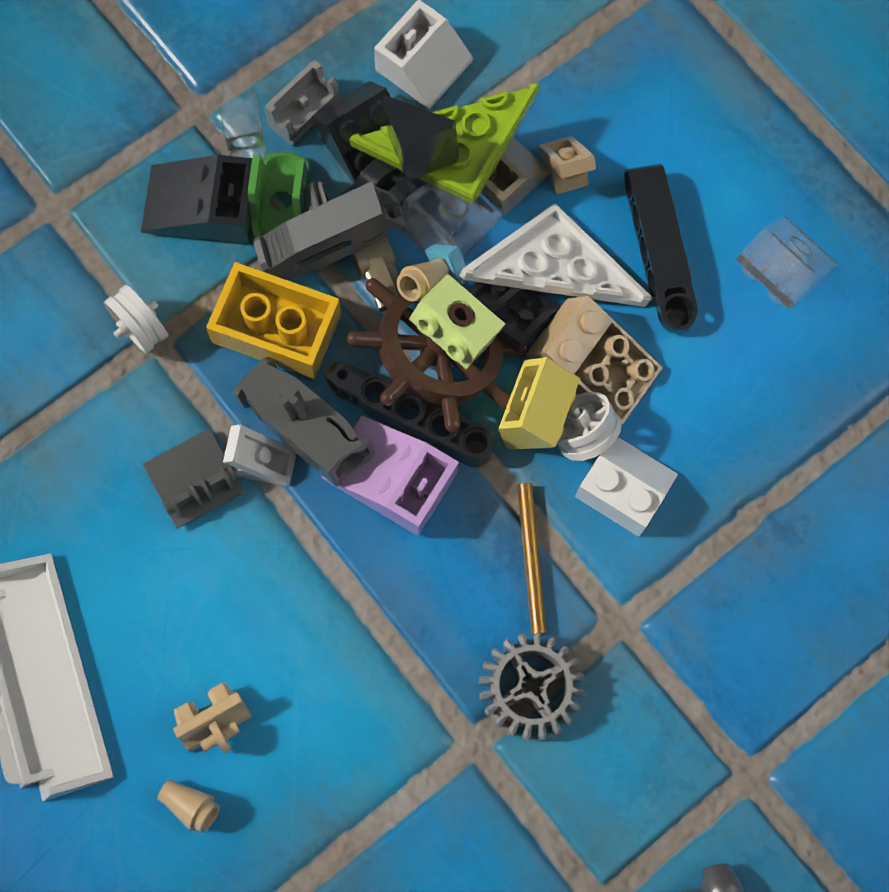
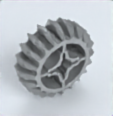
(540, 702)

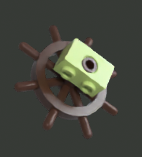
(451, 331)

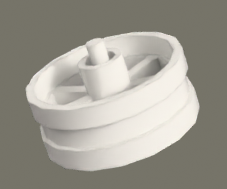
(135, 319)
(590, 427)

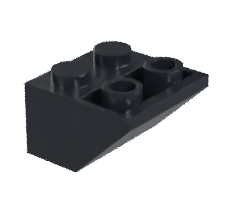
(353, 114)

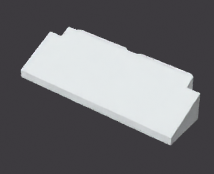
(44, 697)

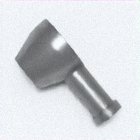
(719, 879)

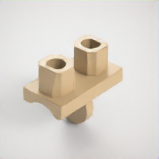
(214, 724)

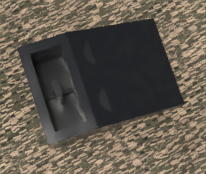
(200, 199)

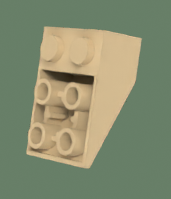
(599, 353)

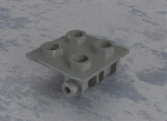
(193, 478)

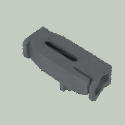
(328, 230)
(303, 421)

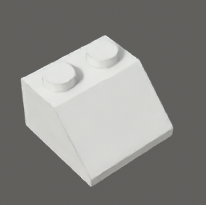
(626, 486)

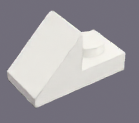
(259, 456)

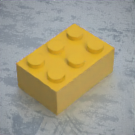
(274, 320)

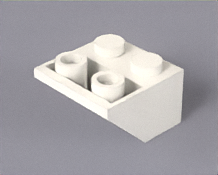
(422, 54)

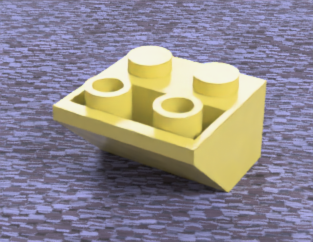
(538, 405)

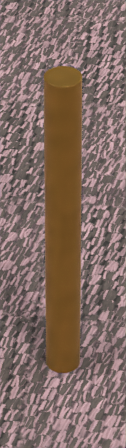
(531, 559)

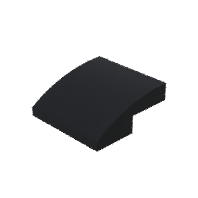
(520, 309)

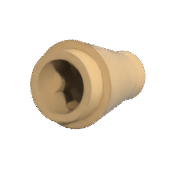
(420, 278)
(189, 805)

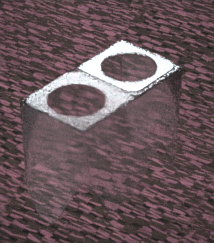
(242, 124)

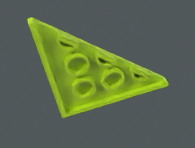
(482, 138)

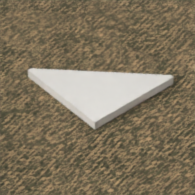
(556, 258)

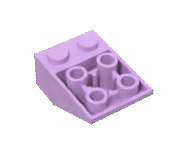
(401, 478)

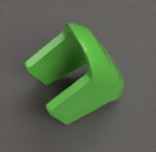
(274, 175)

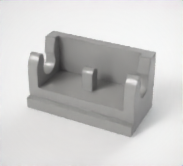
(298, 101)

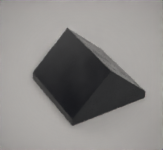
(420, 138)

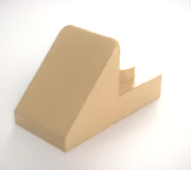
(568, 163)

